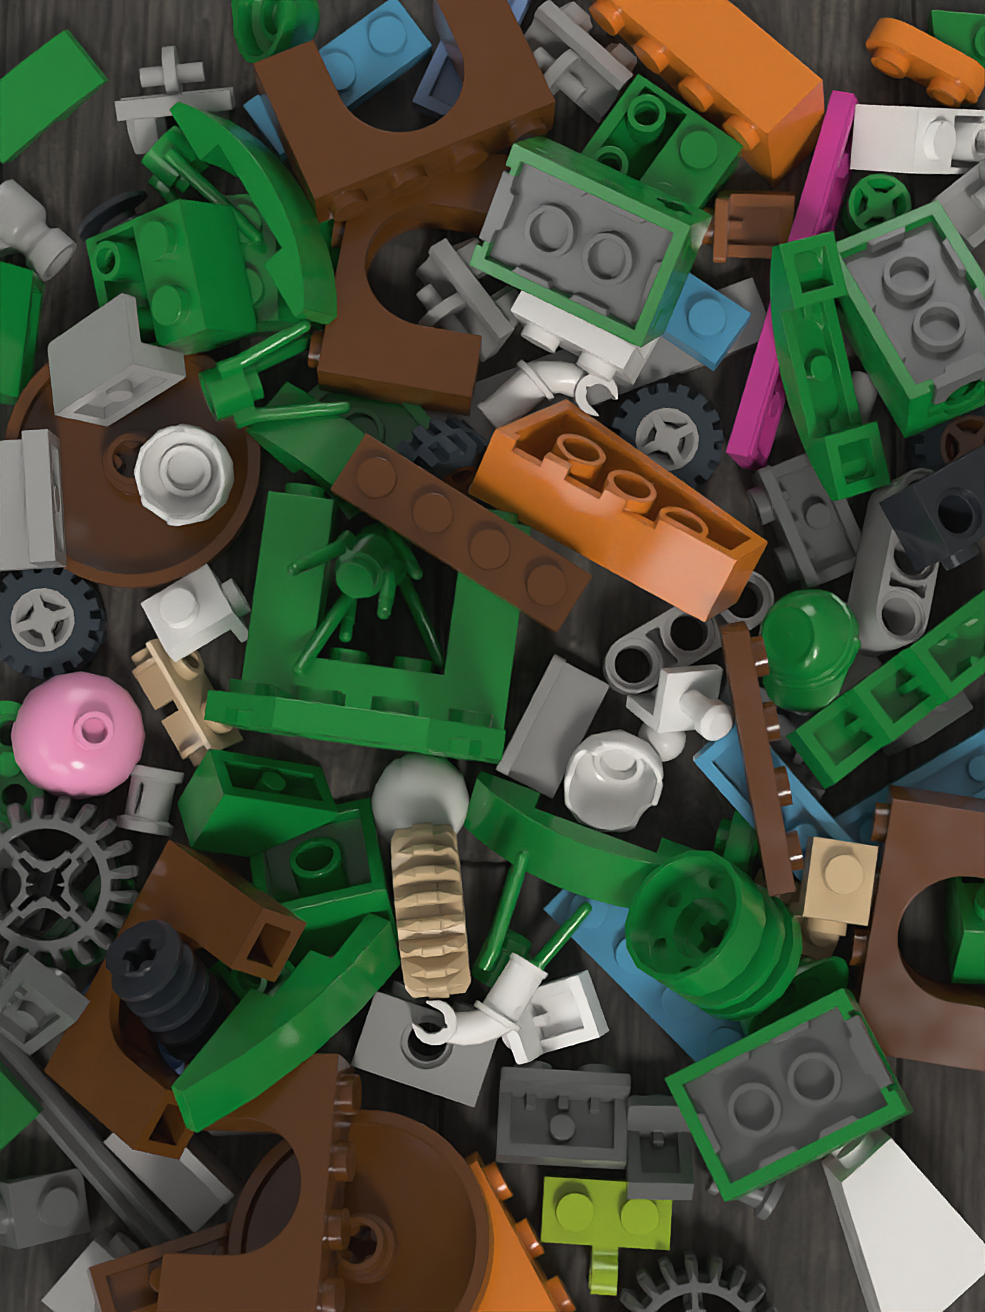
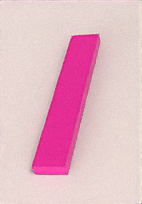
(816, 214)

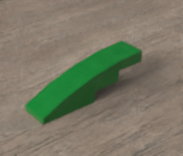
(895, 695)
(277, 1033)

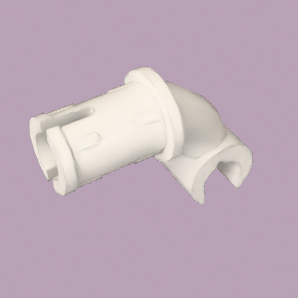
(540, 381)
(495, 1015)

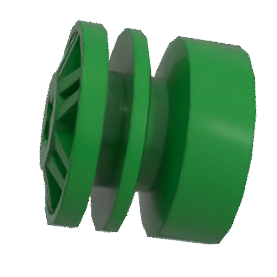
(713, 935)

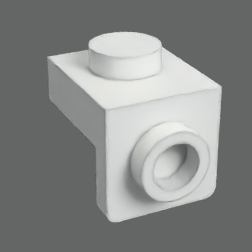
(196, 612)
(557, 1017)

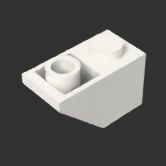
(917, 139)

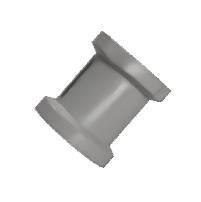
(150, 800)

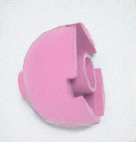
(78, 735)

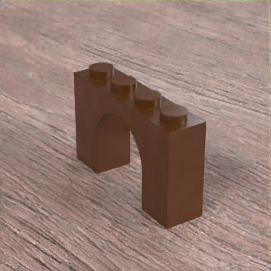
(351, 164)
(370, 349)
(920, 841)
(109, 1054)
(300, 1264)

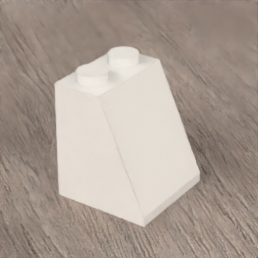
(900, 1230)

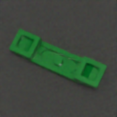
(303, 264)
(816, 368)
(560, 850)

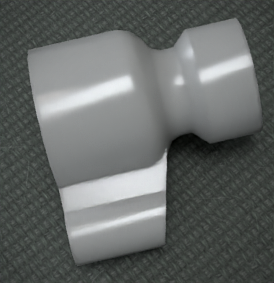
(25, 232)

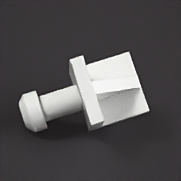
(680, 703)

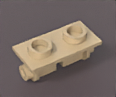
(188, 688)

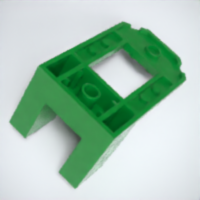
(345, 695)

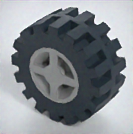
(683, 427)
(28, 626)

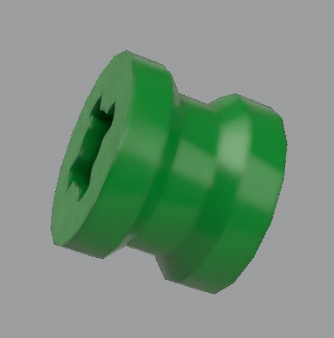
(884, 200)

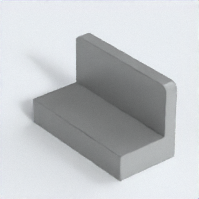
(104, 367)
(31, 503)
(552, 726)
(188, 1186)

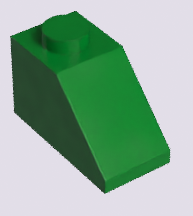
(252, 803)

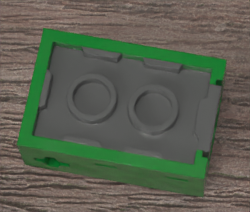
(589, 240)
(916, 316)
(788, 1095)

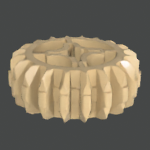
(430, 911)

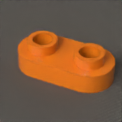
(909, 52)

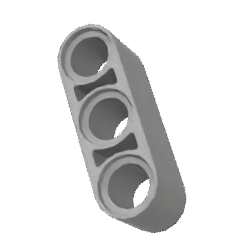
(882, 587)
(656, 643)

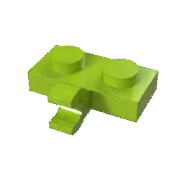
(600, 1215)

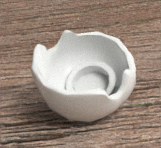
(184, 474)
(612, 781)
(419, 791)

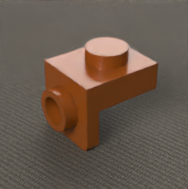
(749, 223)

